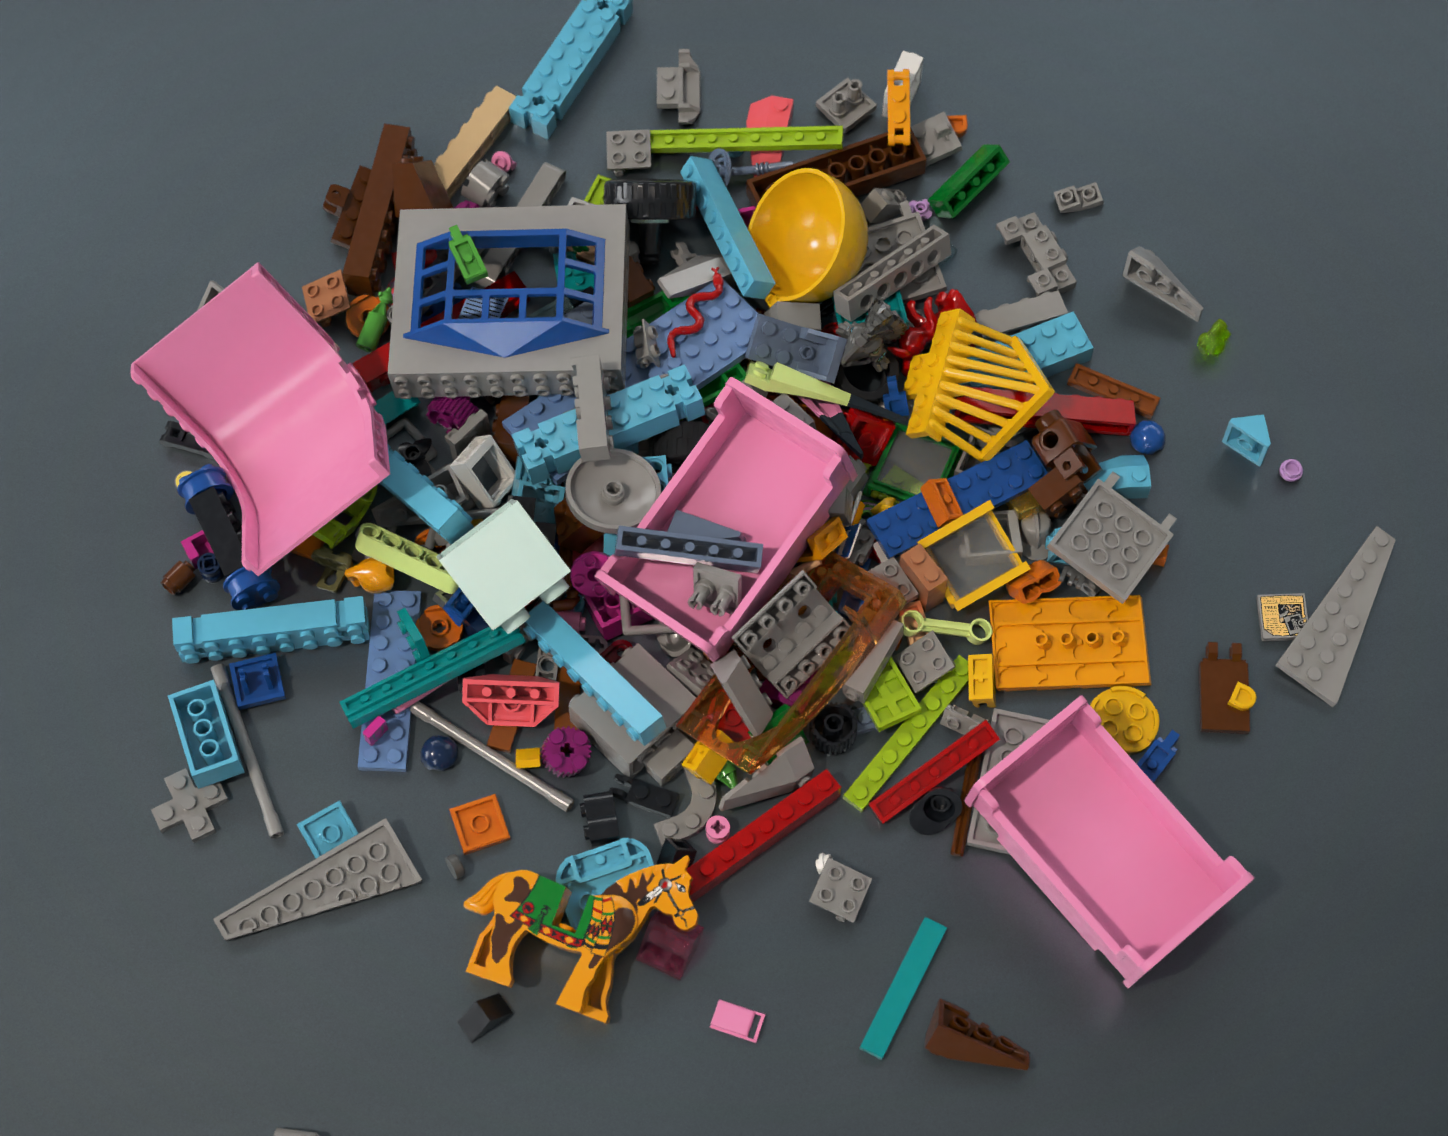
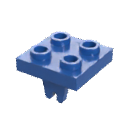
(257, 681)

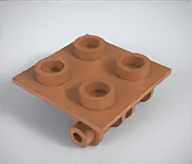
(326, 297)

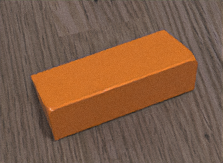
(941, 501)

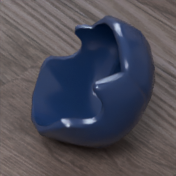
(439, 752)

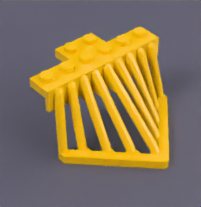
(937, 375)

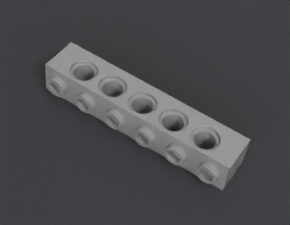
(892, 272)

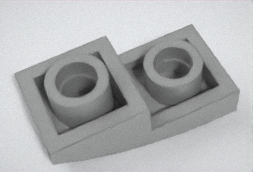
(1078, 199)

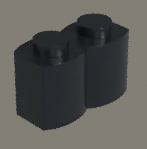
(601, 818)

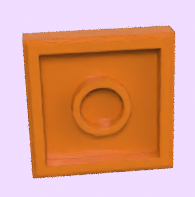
(480, 824)

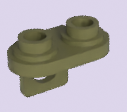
(333, 562)

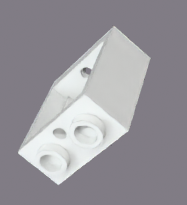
(906, 61)
(463, 465)

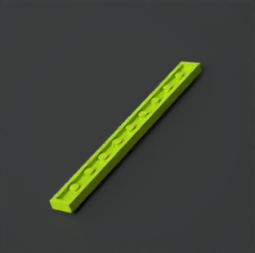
(747, 139)

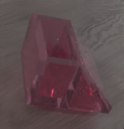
(667, 946)

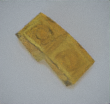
(1024, 505)

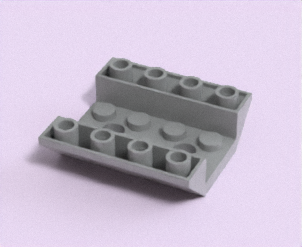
(798, 641)

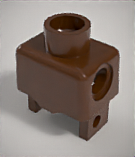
(1056, 446)

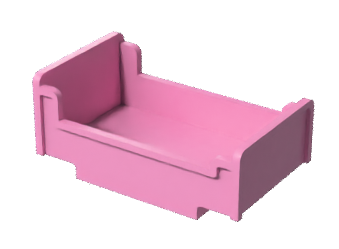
(753, 475)
(1104, 842)

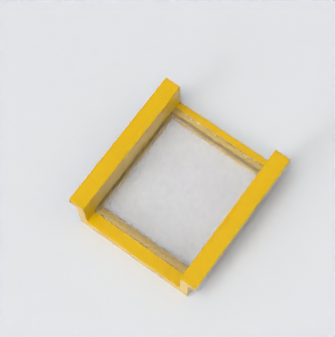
(973, 556)

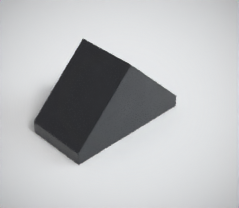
(484, 1016)

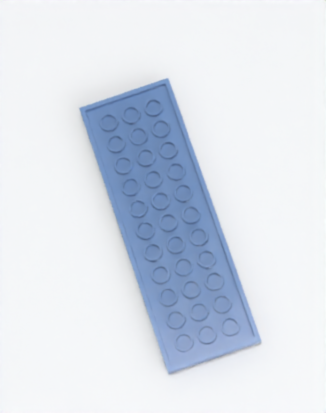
(705, 354)

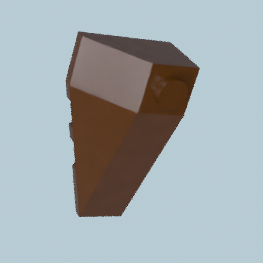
(962, 1039)

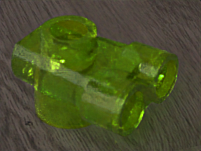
(1214, 340)

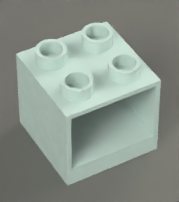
(505, 566)

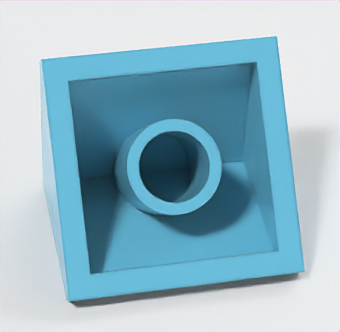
(1248, 437)

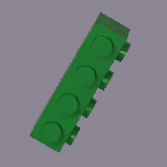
(968, 181)

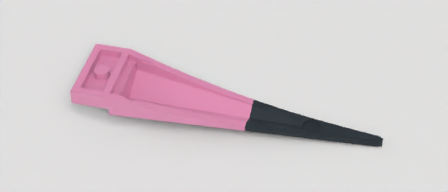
(834, 418)

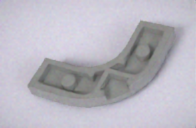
(696, 814)

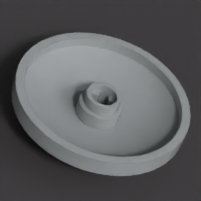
(612, 491)

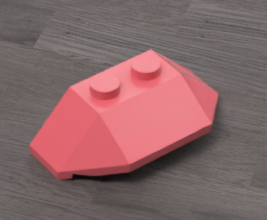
(510, 699)

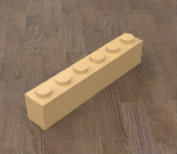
(474, 139)

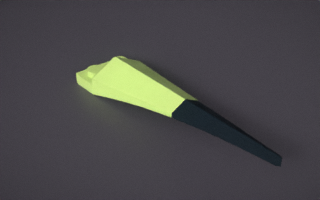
(790, 381)

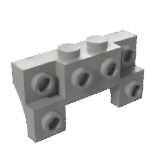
(1042, 252)

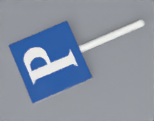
(846, 547)

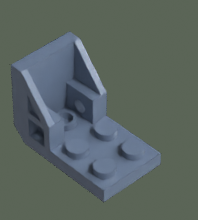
(796, 347)

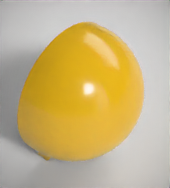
(809, 236)

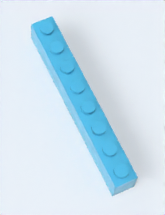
(728, 229)
(594, 674)

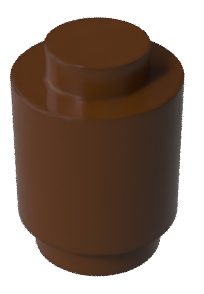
(178, 577)

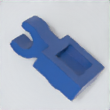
(895, 400)

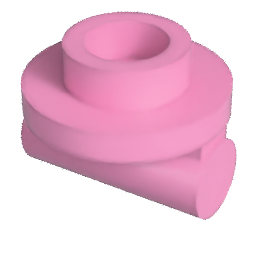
(503, 161)

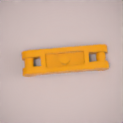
(898, 107)

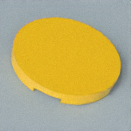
(1127, 717)

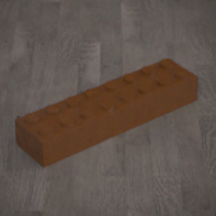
(857, 165)
(377, 217)

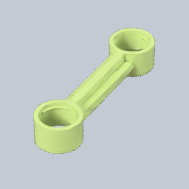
(947, 627)

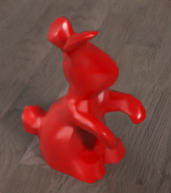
(924, 328)

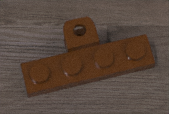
(346, 206)

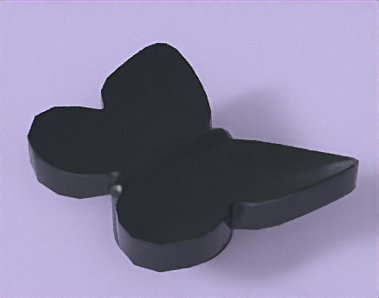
(416, 453)

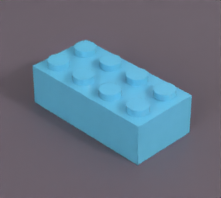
(206, 734)

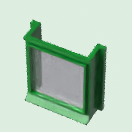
(910, 464)

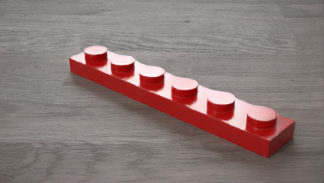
(933, 771)

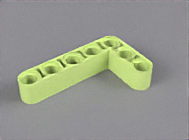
(404, 556)

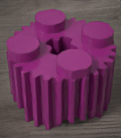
(450, 411)
(575, 741)

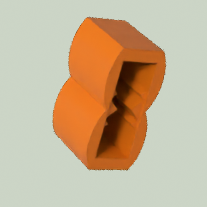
(1031, 584)

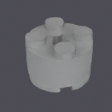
(486, 184)

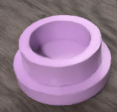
(1291, 470)

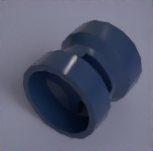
(210, 573)

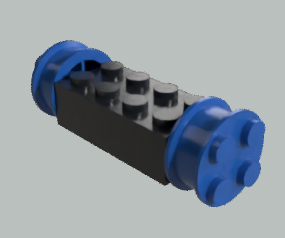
(209, 499)

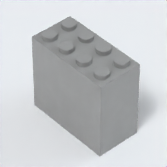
(656, 686)

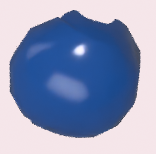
(1147, 437)

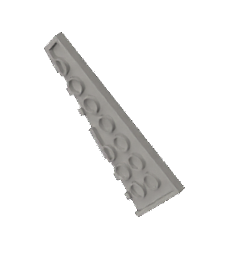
(1329, 639)
(349, 873)

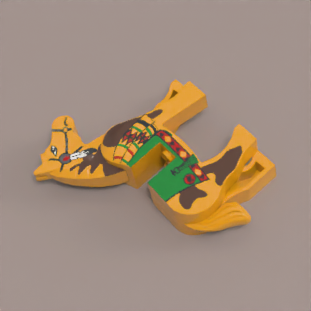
(608, 925)

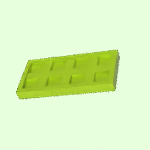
(891, 699)

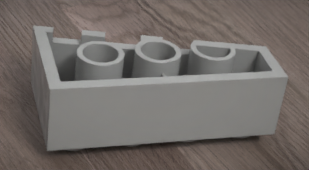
(592, 408)

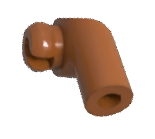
(567, 603)

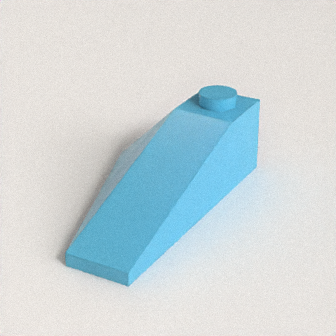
(1133, 474)

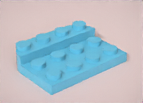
(597, 870)

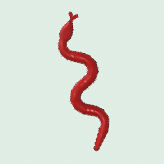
(690, 308)

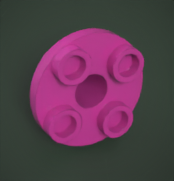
(583, 573)

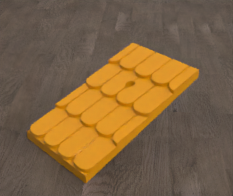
(1053, 646)

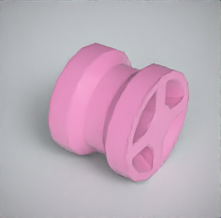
(717, 835)

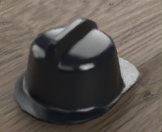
(935, 810)

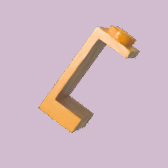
(824, 540)

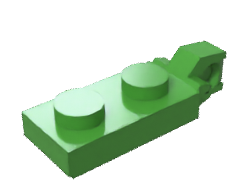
(466, 256)

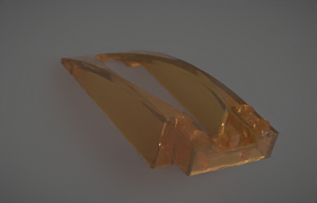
(870, 622)

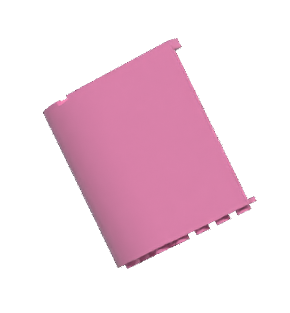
(272, 410)

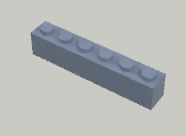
(688, 549)

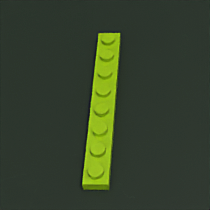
(907, 736)

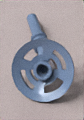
(725, 170)

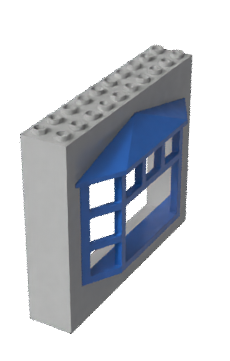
(508, 353)

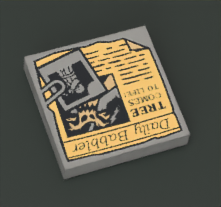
(1281, 615)

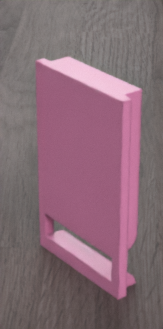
(735, 1020)

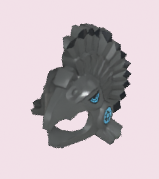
(869, 337)

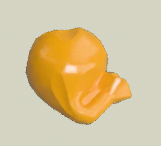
(371, 575)

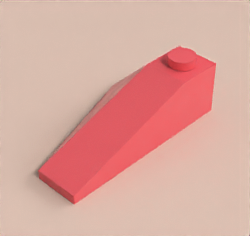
(769, 112)

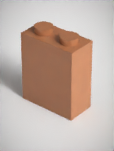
(924, 576)

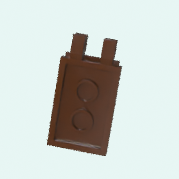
(1216, 686)

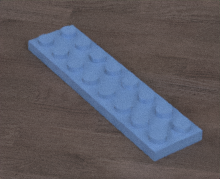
(387, 656)

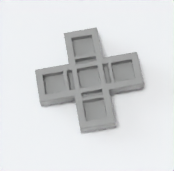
(189, 805)

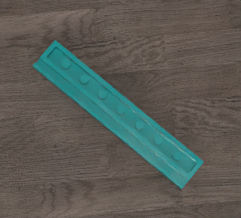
(429, 674)

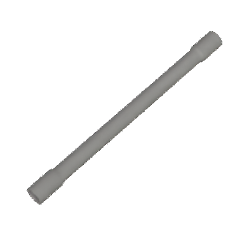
(553, 795)
(270, 816)

